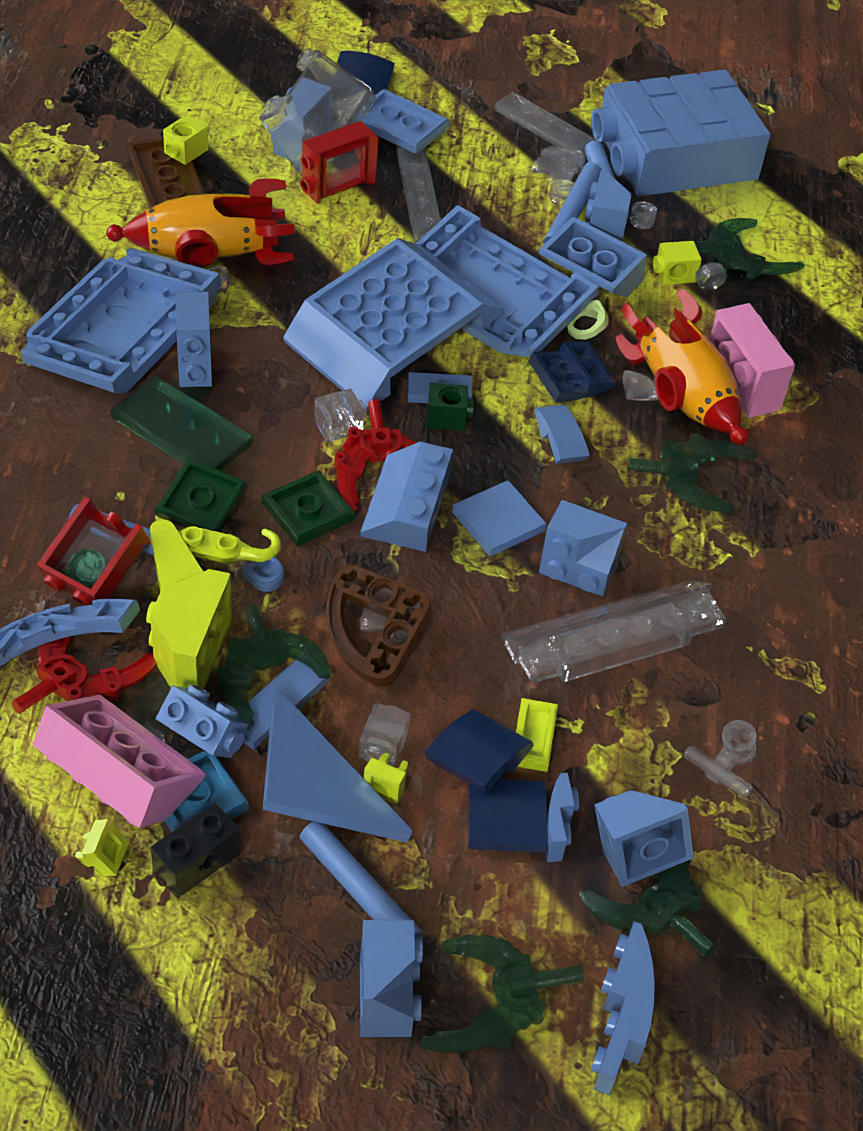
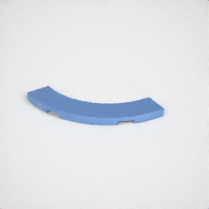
(65, 621)

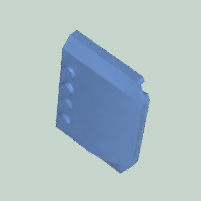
(533, 295)
(116, 320)

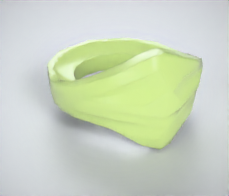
(595, 310)

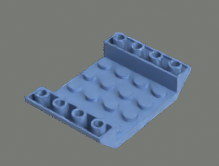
(384, 318)

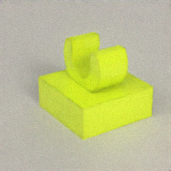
(386, 779)
(103, 848)

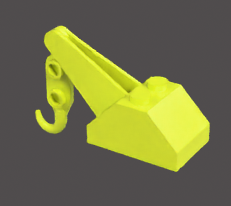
(193, 603)

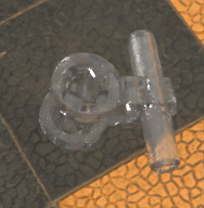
(720, 768)

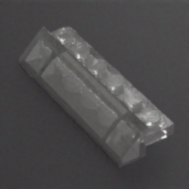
(615, 632)

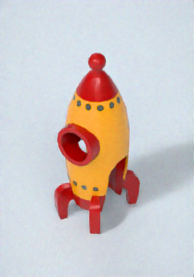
(212, 227)
(687, 368)

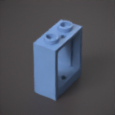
(193, 339)

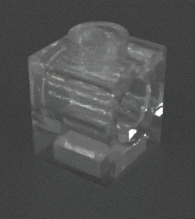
(338, 413)
(384, 732)

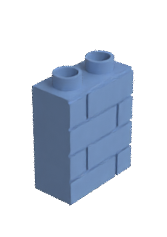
(680, 132)

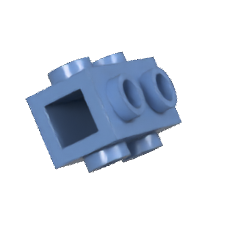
(202, 721)

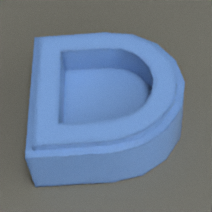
(264, 575)

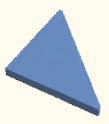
(315, 781)

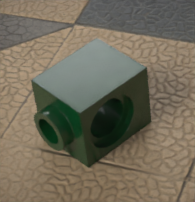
(448, 406)

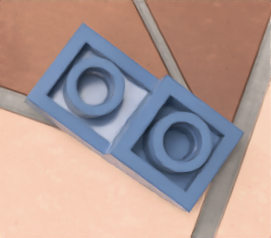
(563, 433)
(559, 816)

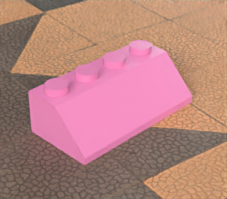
(116, 759)

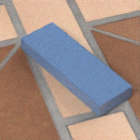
(296, 683)

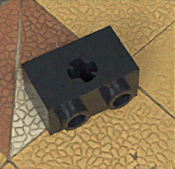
(196, 850)

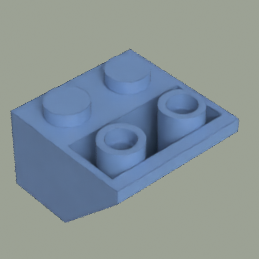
(608, 206)

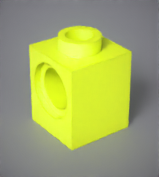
(185, 139)
(677, 262)

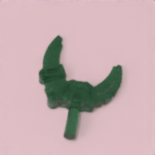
(729, 249)
(682, 469)
(260, 652)
(657, 907)
(514, 988)

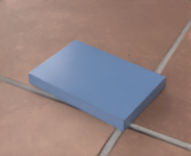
(404, 122)

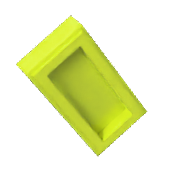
(537, 724)

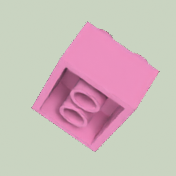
(754, 358)

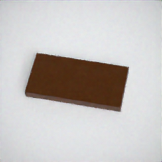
(161, 175)

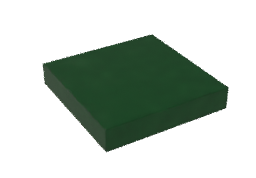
(201, 497)
(308, 508)

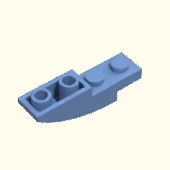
(631, 1007)

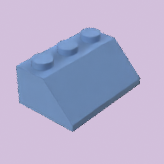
(596, 257)
(409, 496)

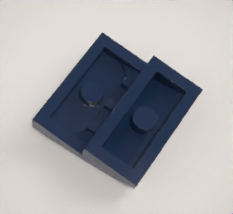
(368, 68)
(571, 372)
(478, 750)
(508, 816)

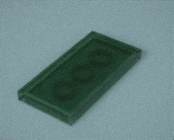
(181, 425)

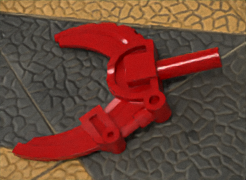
(363, 446)
(70, 680)

